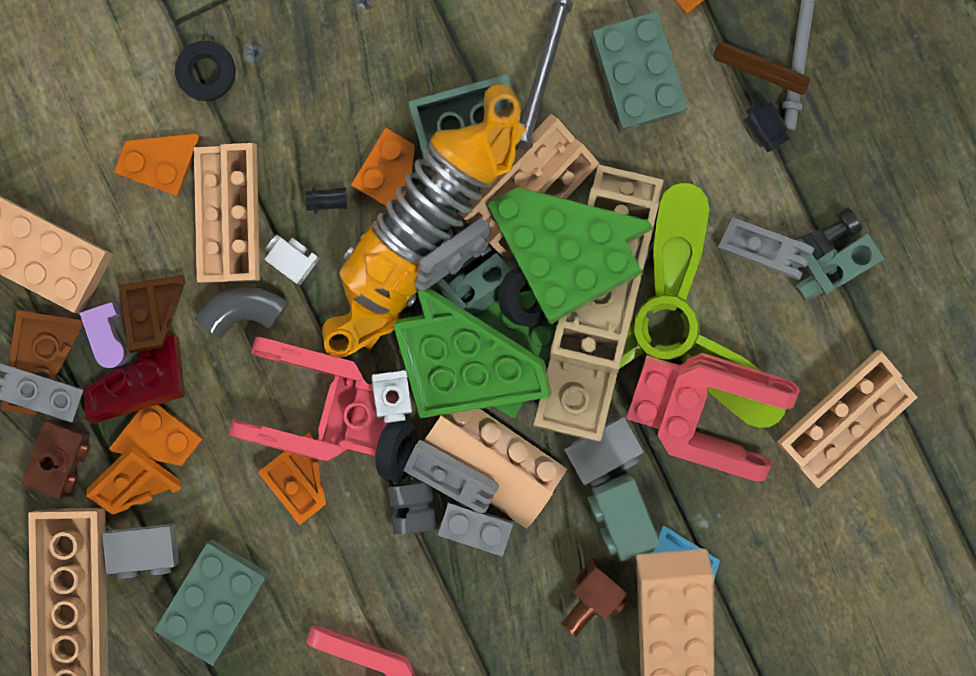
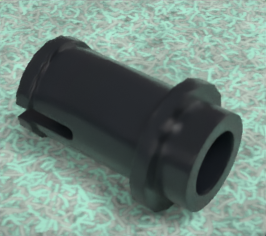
(326, 199)

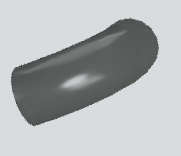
(240, 305)

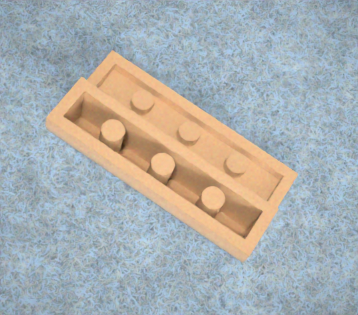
(550, 167)
(227, 213)
(847, 419)
(520, 469)

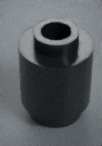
(766, 125)

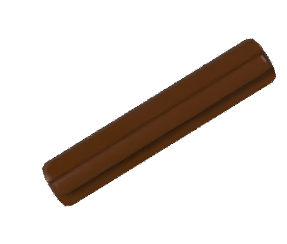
(761, 68)

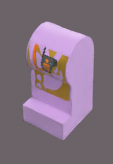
(103, 335)

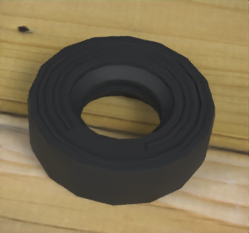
(196, 52)
(510, 304)
(395, 449)

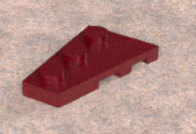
(143, 384)

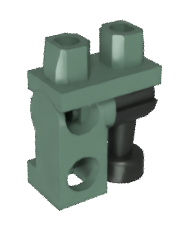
(833, 268)
(477, 289)

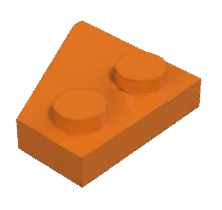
(158, 161)
(386, 167)
(159, 436)
(130, 482)
(295, 483)

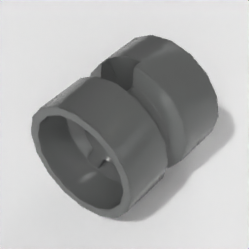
(412, 507)

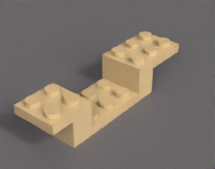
(593, 338)

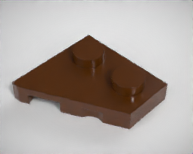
(150, 311)

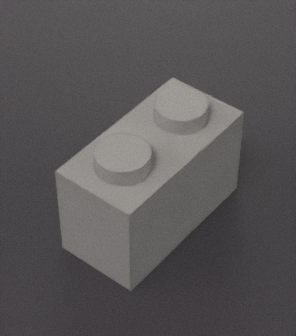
(596, 459)
(475, 529)
(140, 549)

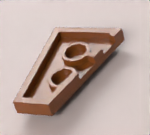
(40, 347)

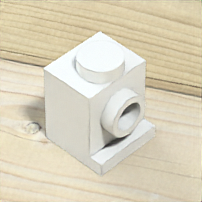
(290, 258)
(391, 382)

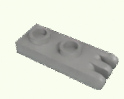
(764, 248)
(452, 254)
(39, 393)
(451, 477)

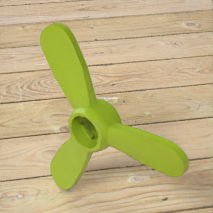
(676, 256)

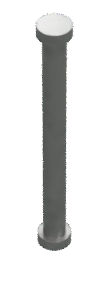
(561, 8)

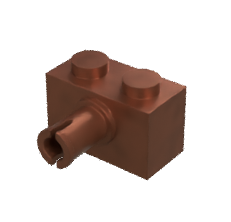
(56, 459)
(598, 595)

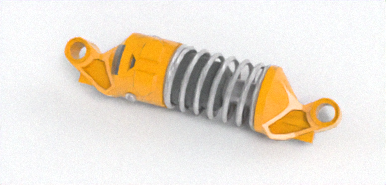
(386, 261)

